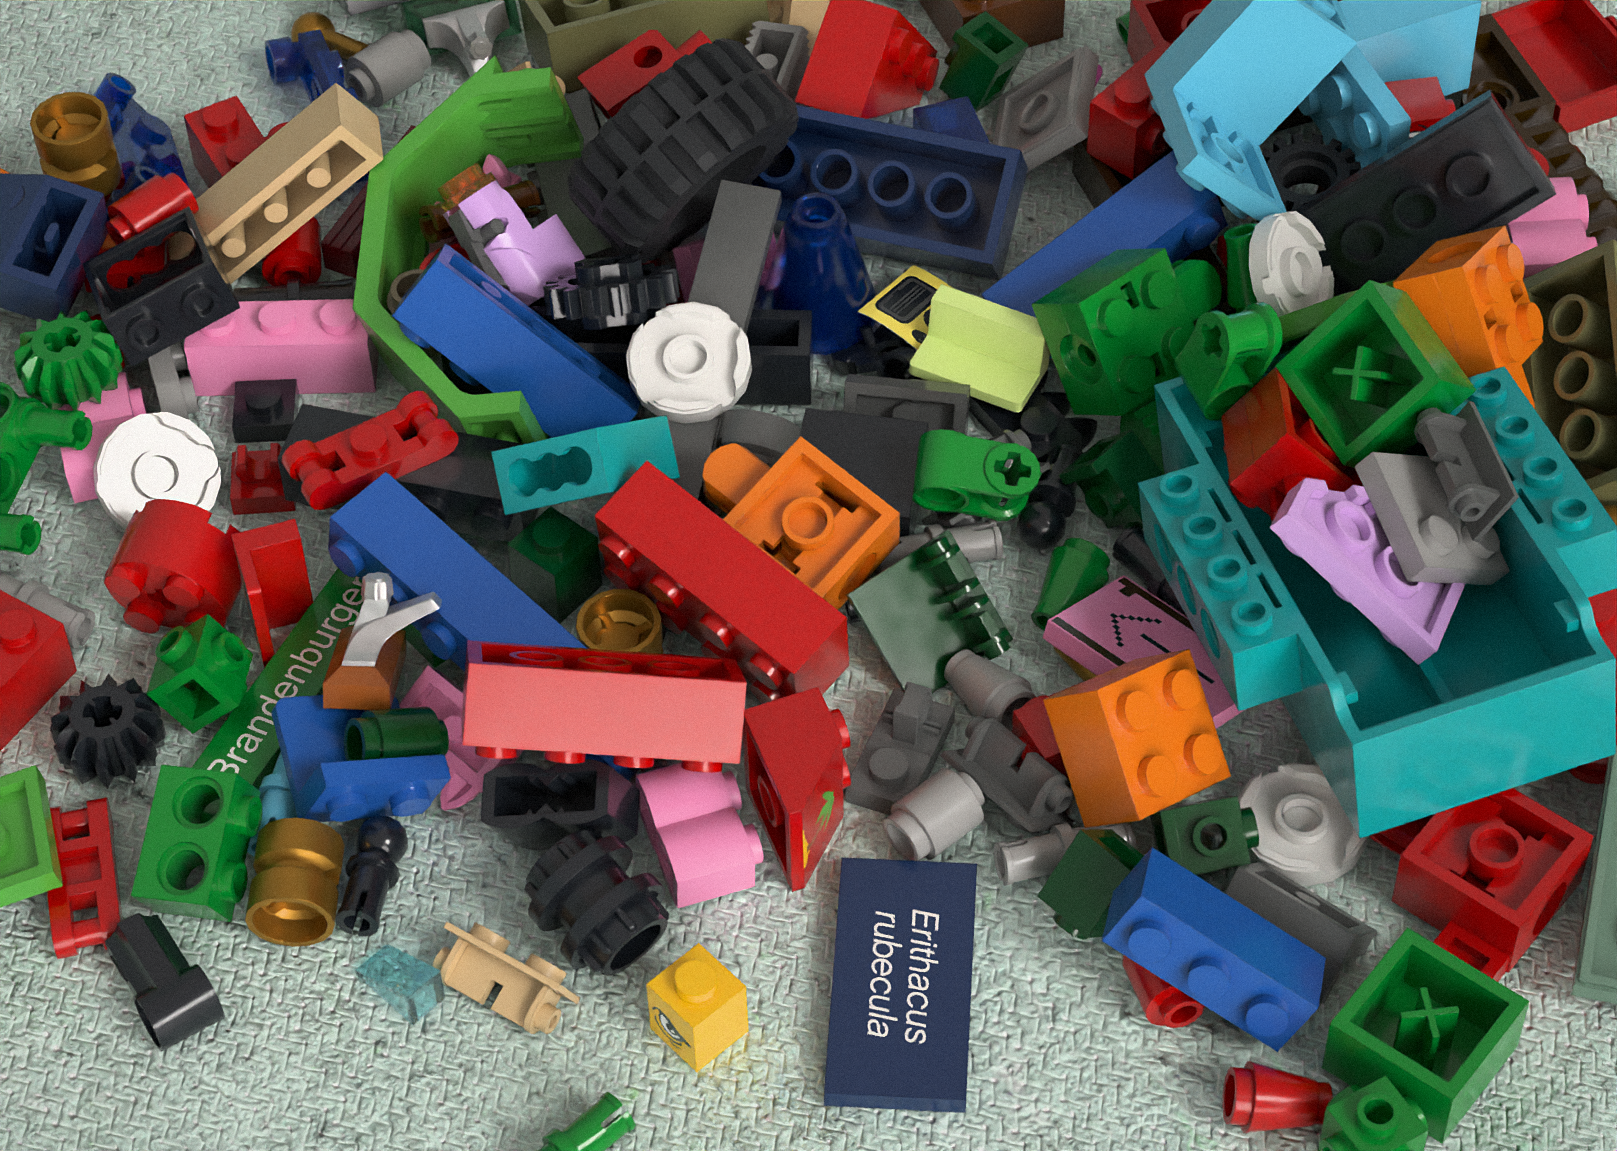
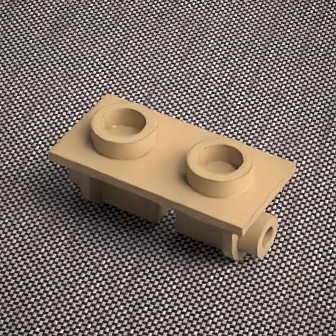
(528, 989)

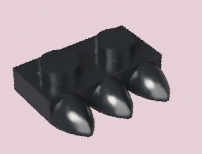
(1040, 420)

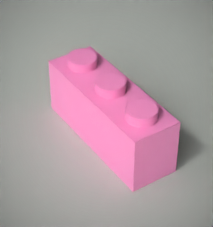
(286, 339)

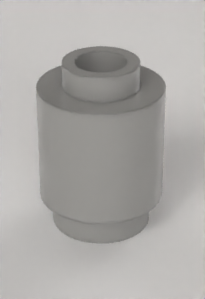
(387, 67)
(934, 815)

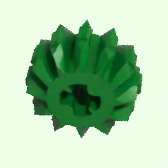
(68, 361)

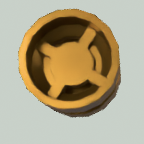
(76, 141)
(620, 622)
(295, 882)

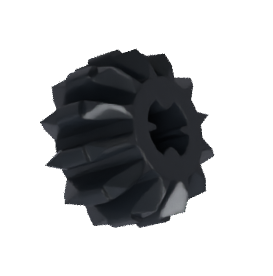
(107, 731)

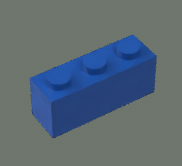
(1214, 949)

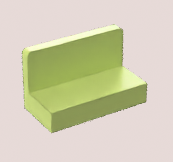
(983, 347)

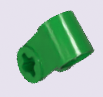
(1228, 356)
(970, 475)

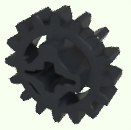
(611, 291)

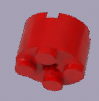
(173, 568)

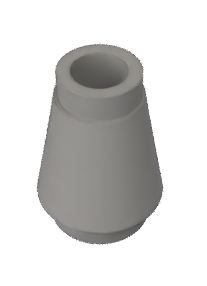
(987, 687)

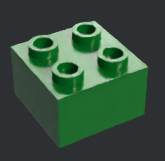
(1373, 374)
(1428, 1028)

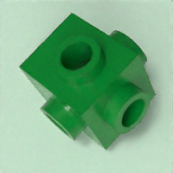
(199, 673)
(1373, 1120)

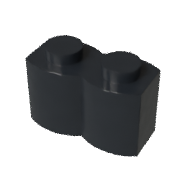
(544, 806)

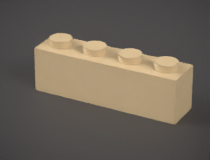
(286, 181)

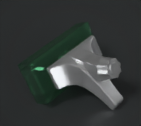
(462, 26)

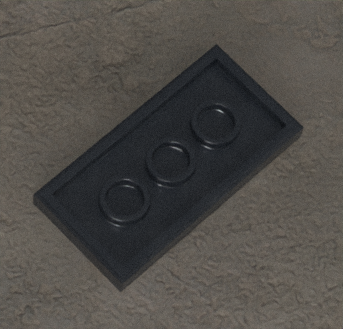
(1436, 186)

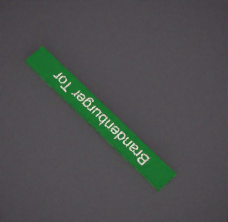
(248, 737)

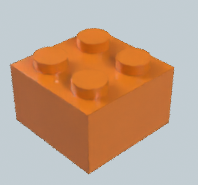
(1137, 738)

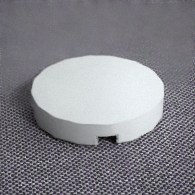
(1287, 263)
(689, 362)
(155, 460)
(1301, 825)

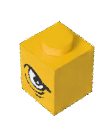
(697, 1007)

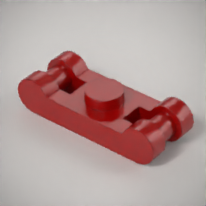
(369, 451)
(87, 877)

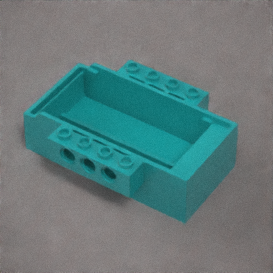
(1501, 702)

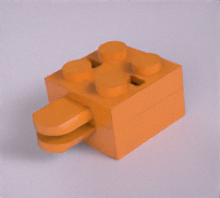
(1477, 302)
(804, 515)

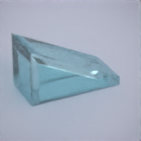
(403, 982)

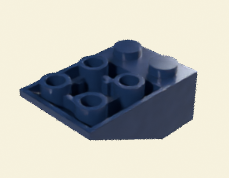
(44, 240)

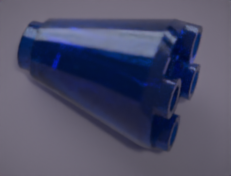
(820, 271)

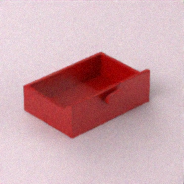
(1570, 53)

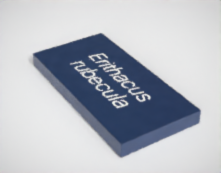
(901, 985)

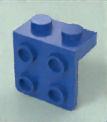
(342, 790)

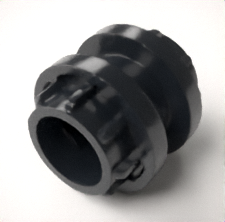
(588, 893)

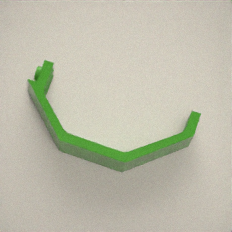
(495, 113)

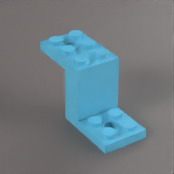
(1393, 44)
(1235, 83)

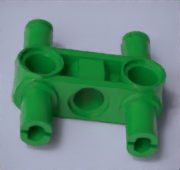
(23, 431)

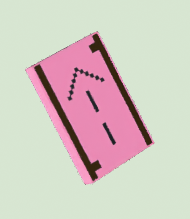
(1130, 624)

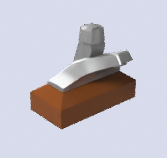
(374, 649)

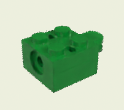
(1124, 326)

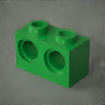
(179, 843)

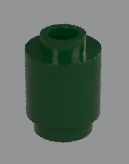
(395, 734)

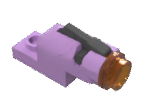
(501, 237)

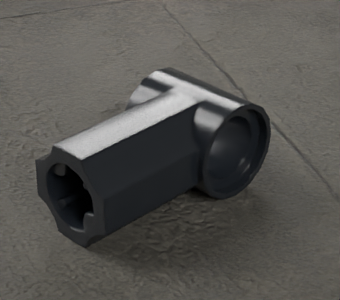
(167, 991)

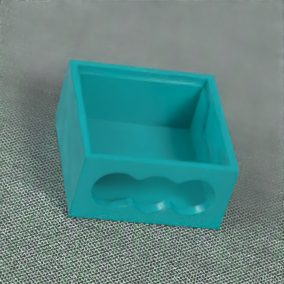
(581, 463)

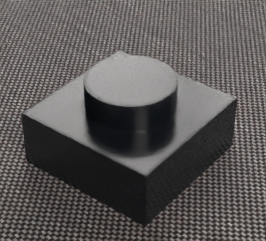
(264, 410)

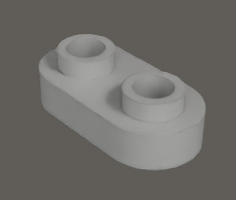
(173, 394)

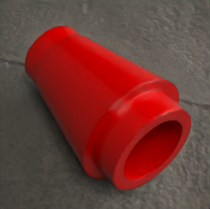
(1272, 1099)

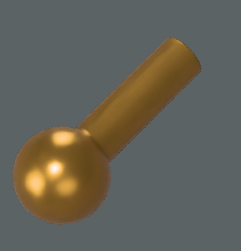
(335, 41)

